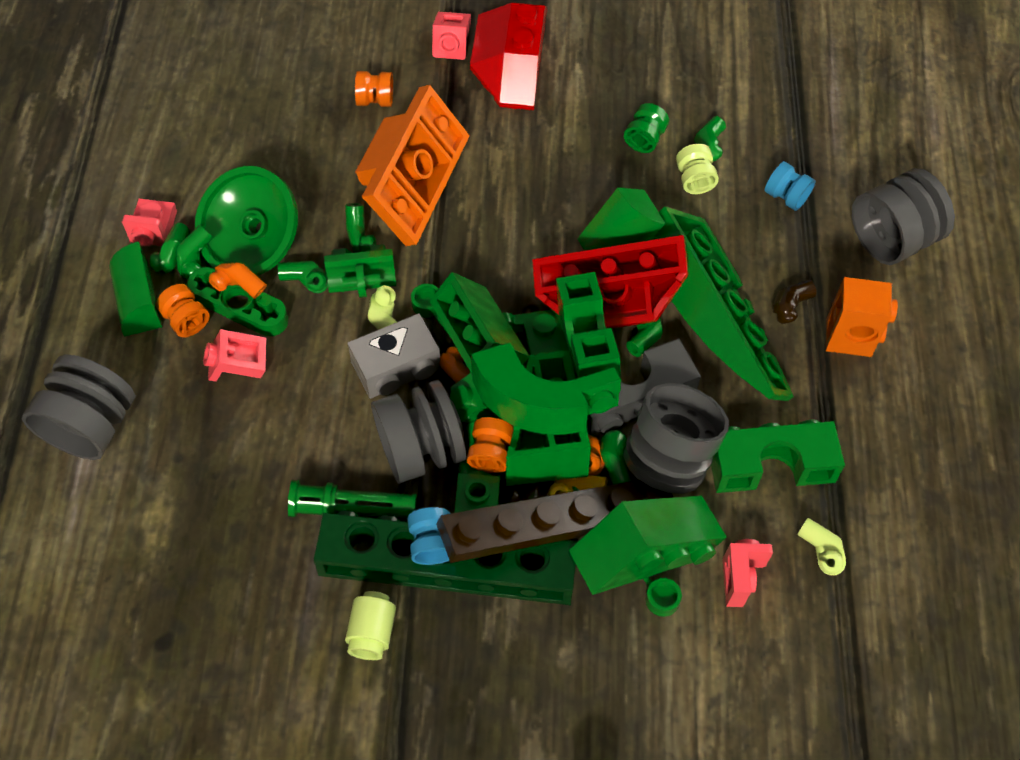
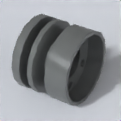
(903, 216)
(79, 407)
(419, 431)
(675, 438)

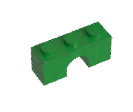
(584, 327)
(807, 448)

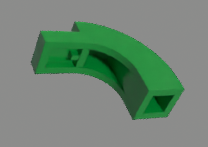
(536, 402)

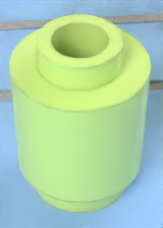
(370, 625)

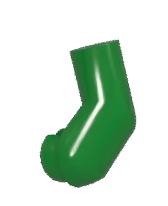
(189, 251)
(646, 337)
(612, 454)

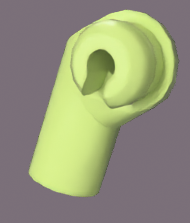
(382, 307)
(828, 547)

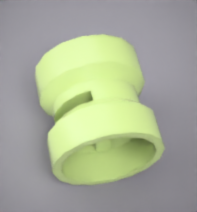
(697, 169)

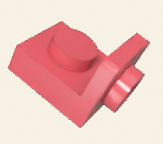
(450, 35)
(150, 222)
(235, 354)
(740, 570)

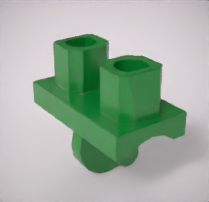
(360, 270)

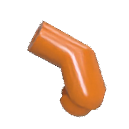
(237, 274)

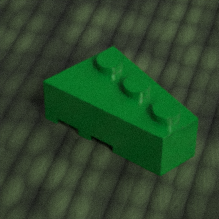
(547, 457)
(646, 540)

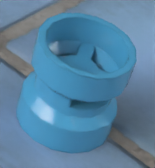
(790, 186)
(427, 543)

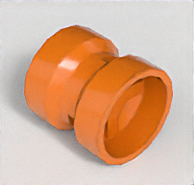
(374, 88)
(185, 314)
(491, 445)

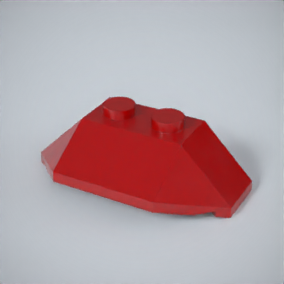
(509, 53)
(632, 277)

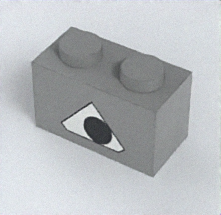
(394, 356)

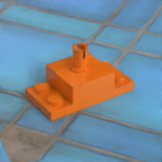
(411, 164)

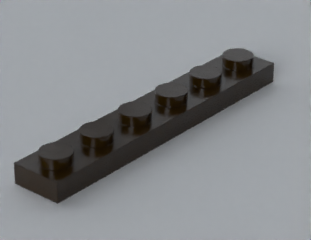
(535, 520)

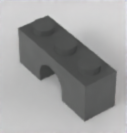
(659, 366)

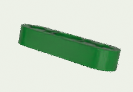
(245, 315)

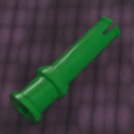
(330, 494)

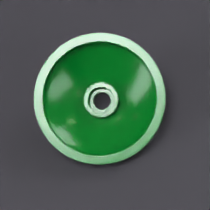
(234, 209)

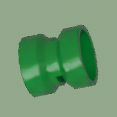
(645, 130)

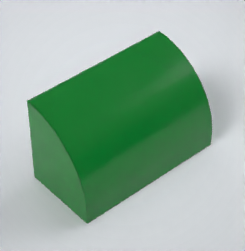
(623, 219)
(134, 290)

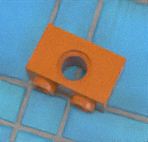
(860, 316)

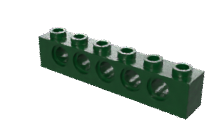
(380, 563)

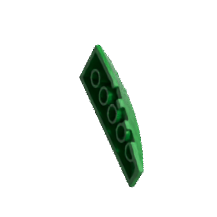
(716, 310)

